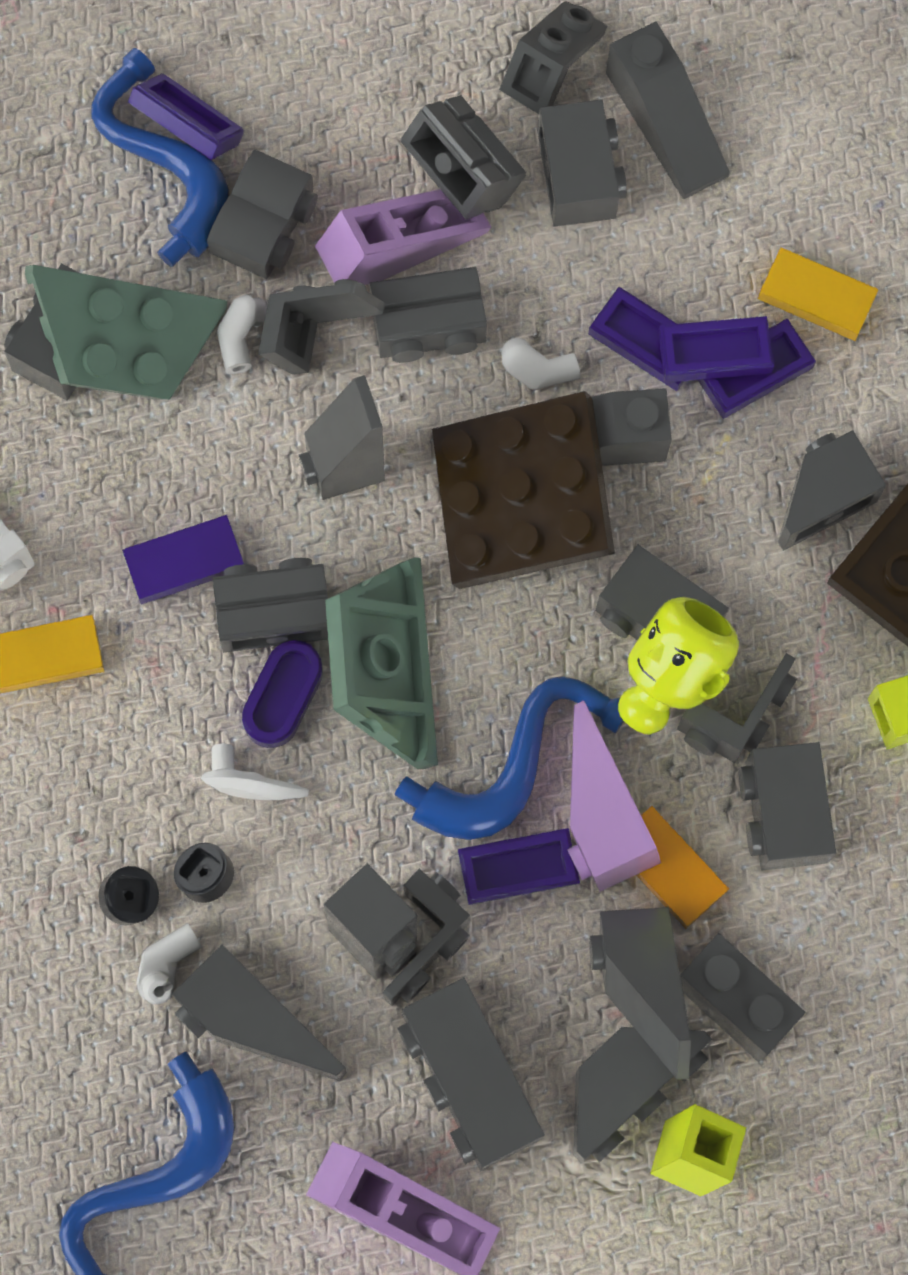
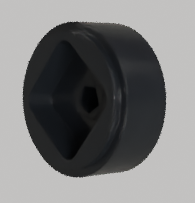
(203, 872)
(128, 895)

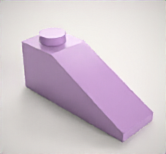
(394, 235)
(603, 815)
(402, 1210)

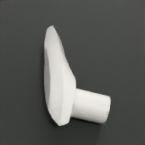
(246, 784)

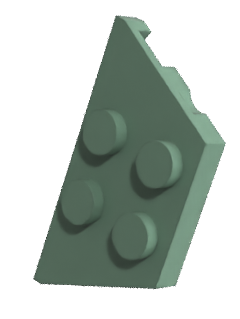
(121, 332)
(384, 661)

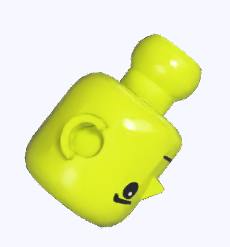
(677, 663)

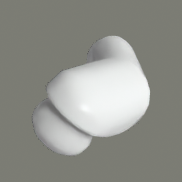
(233, 329)
(536, 370)
(160, 961)

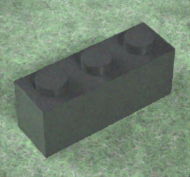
(373, 923)
(469, 1075)

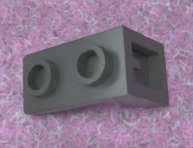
(547, 54)

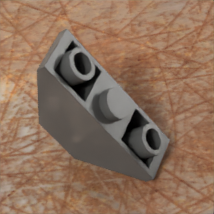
(620, 1082)

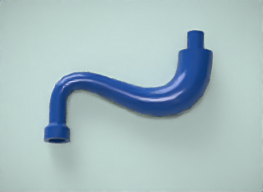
(200, 175)
(496, 808)
(201, 1158)

